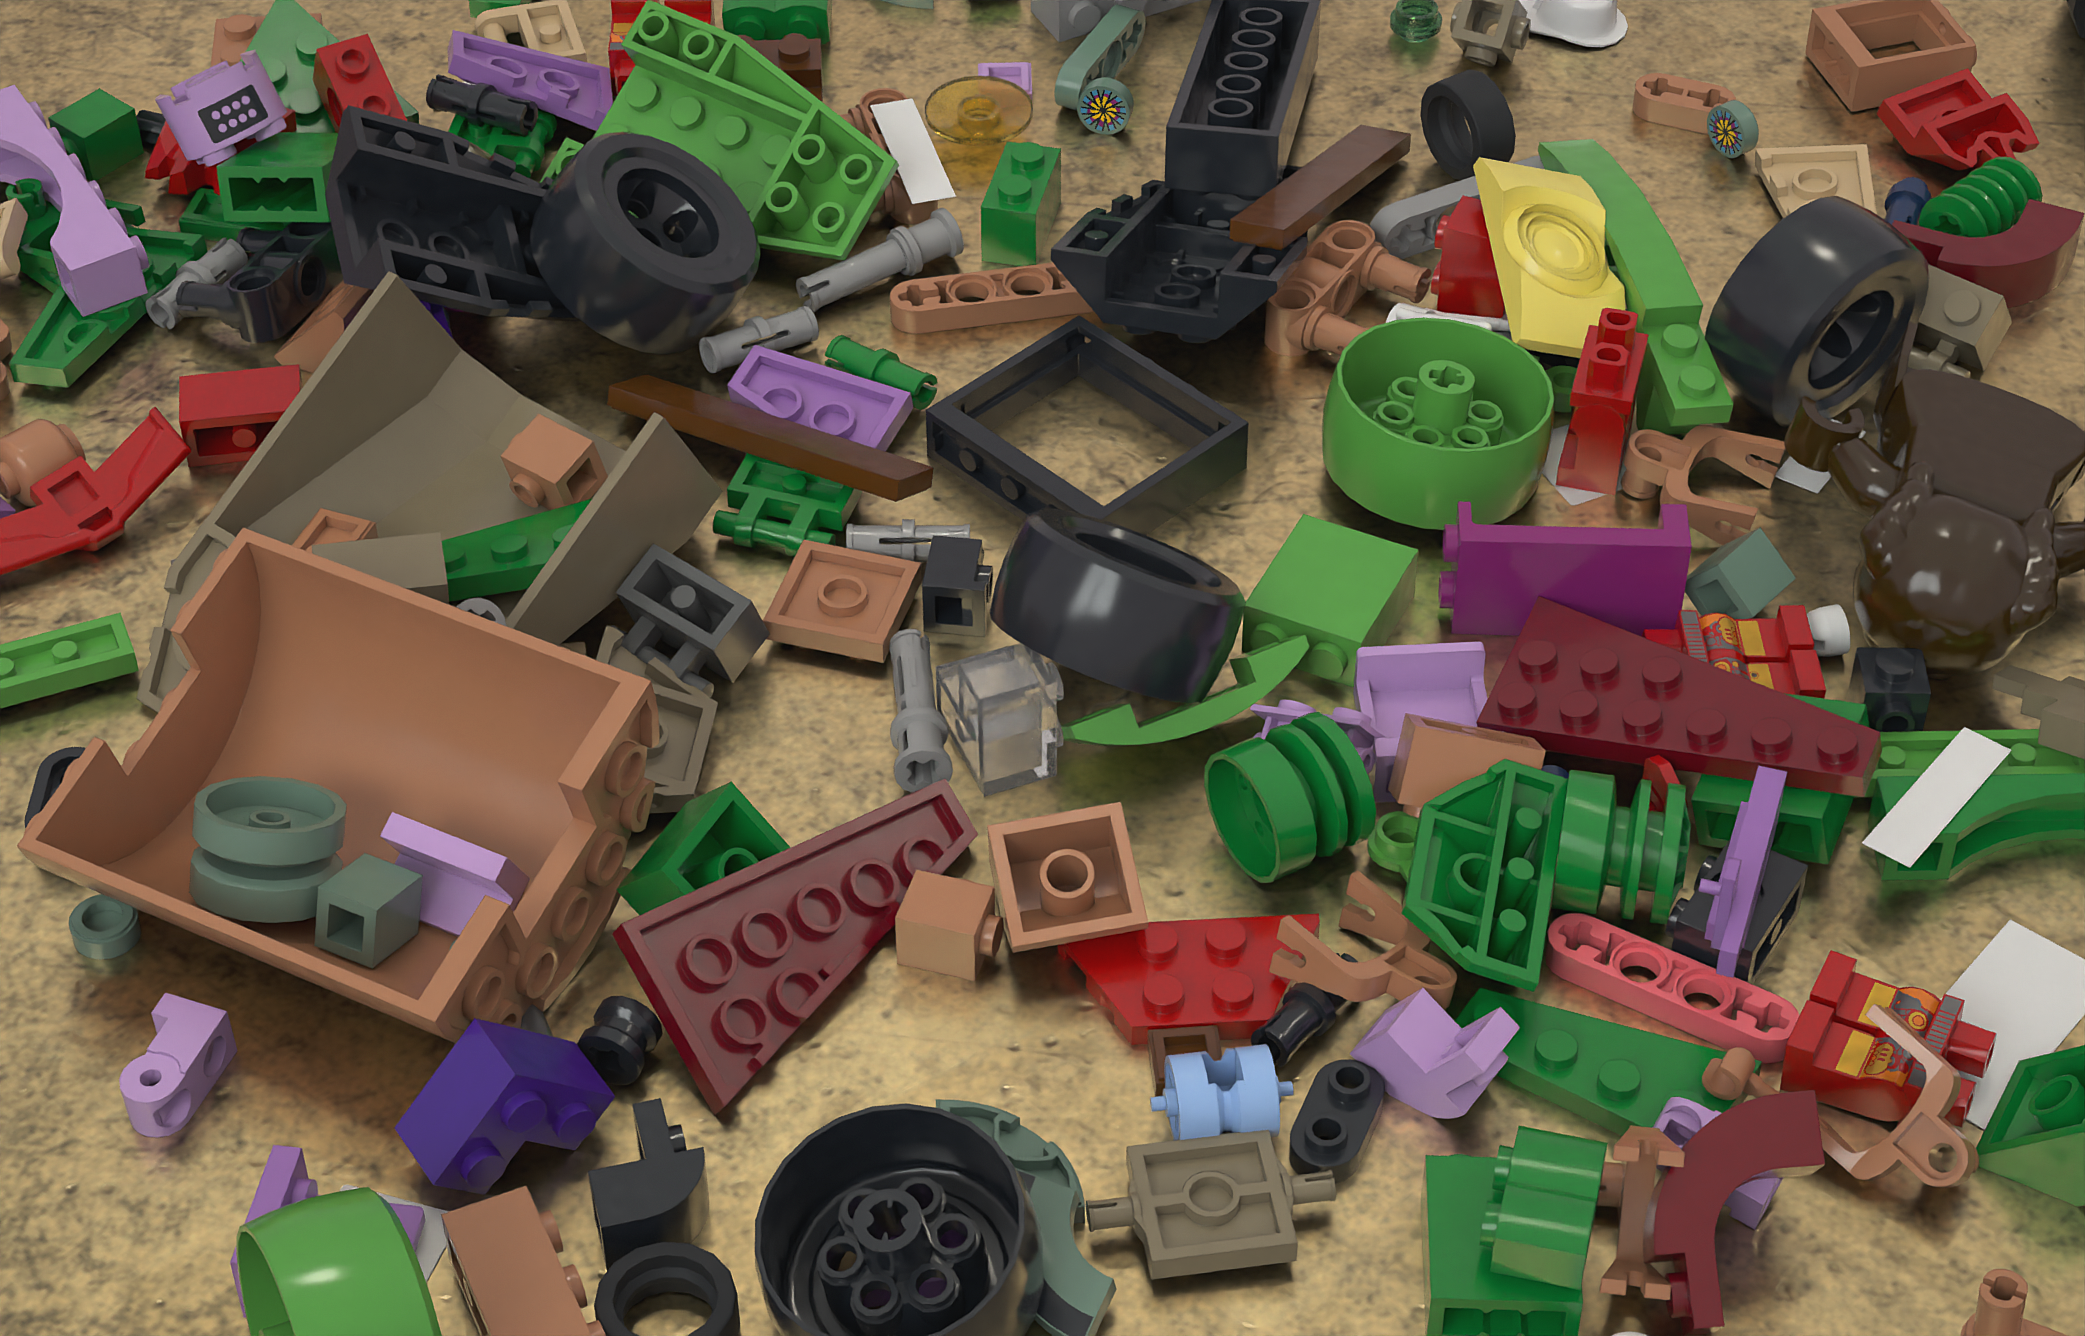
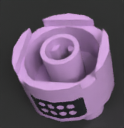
(223, 108)

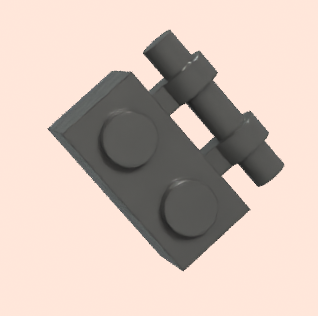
(693, 615)

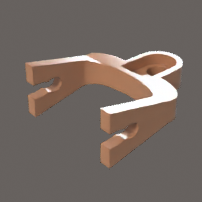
(1665, 461)
(1396, 972)
(1922, 1131)
(1629, 1189)

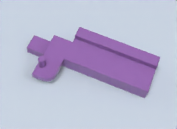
(1743, 869)

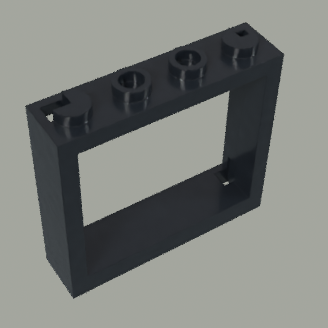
(964, 443)

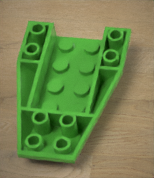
(774, 143)

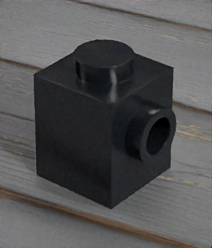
(1892, 686)

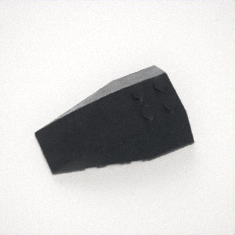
(436, 218)
(1171, 263)

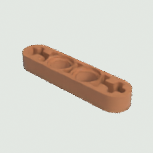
(918, 306)

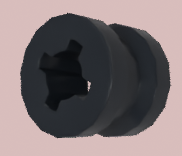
(620, 1039)

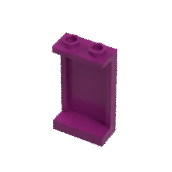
(1608, 573)

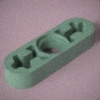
(1101, 53)

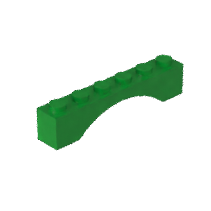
(1998, 816)

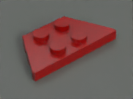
(1188, 974)

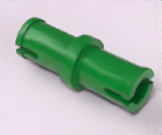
(881, 367)

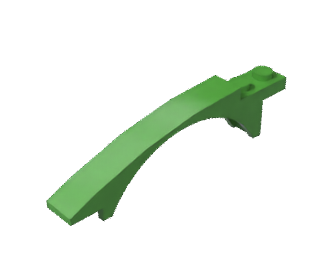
(1679, 374)

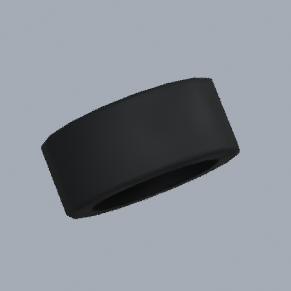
(1486, 113)
(664, 1269)

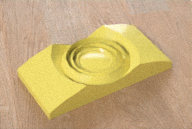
(1547, 254)

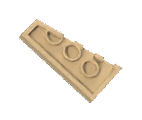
(1814, 172)

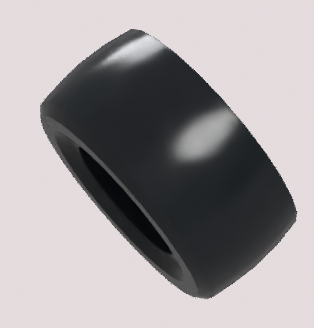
(652, 277)
(1816, 309)
(1117, 605)
(890, 1176)

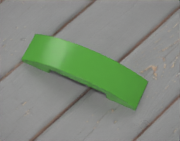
(1255, 674)

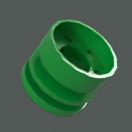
(1289, 797)
(1620, 847)

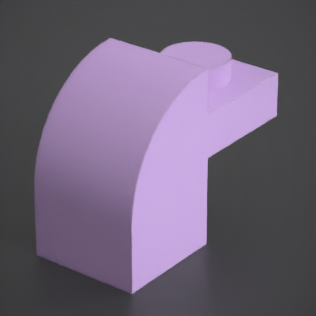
(1431, 1058)

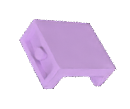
(1419, 680)

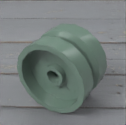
(265, 847)

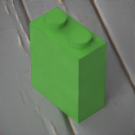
(1334, 589)

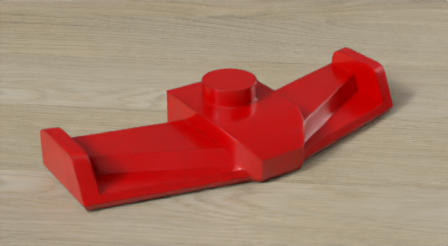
(91, 507)

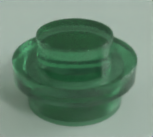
(1416, 20)

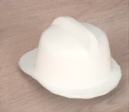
(1577, 21)

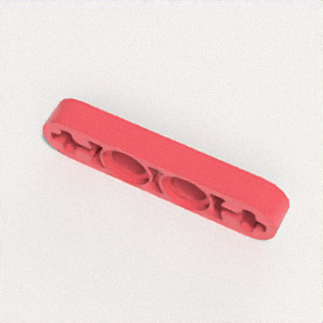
(1665, 995)

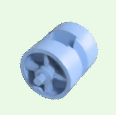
(1222, 1095)

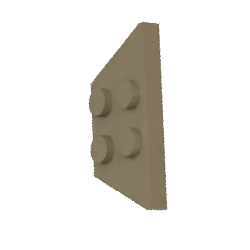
(684, 725)

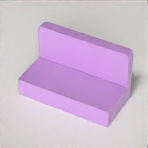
(453, 873)

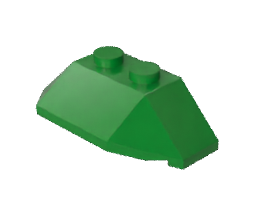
(1488, 870)

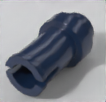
(1906, 200)

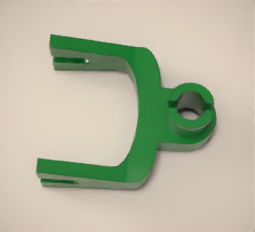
(41, 226)

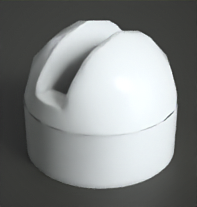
(1829, 630)

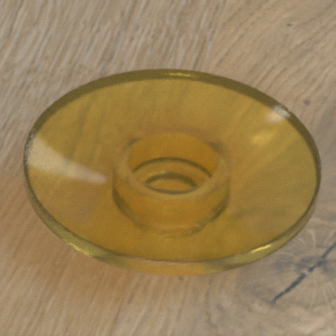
(978, 110)

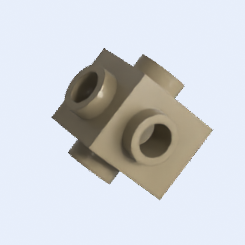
(1473, 19)

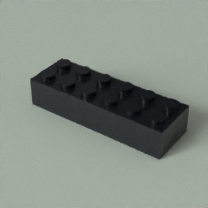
(1242, 97)

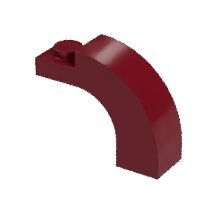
(2016, 263)
(1744, 1144)

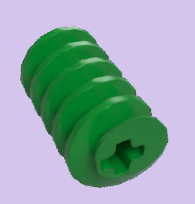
(1984, 201)

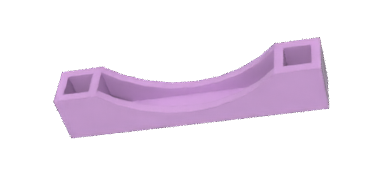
(91, 243)

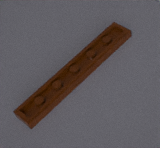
(1319, 187)
(772, 438)

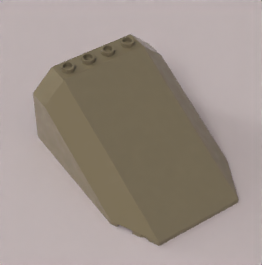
(414, 440)

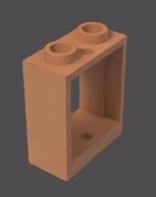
(1846, 31)

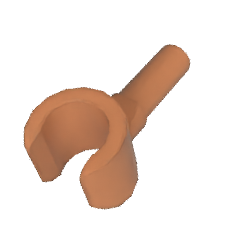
(1733, 1075)

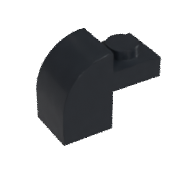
(651, 1198)

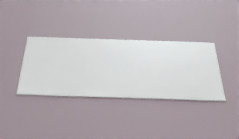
(2026, 995)

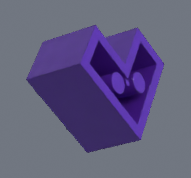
(495, 1095)

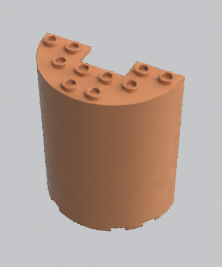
(398, 713)

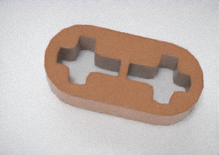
(1677, 101)

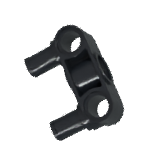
(278, 285)

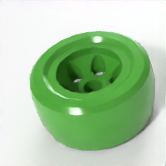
(1440, 387)
(333, 1270)

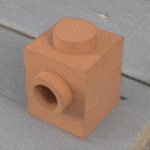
(552, 465)
(947, 925)

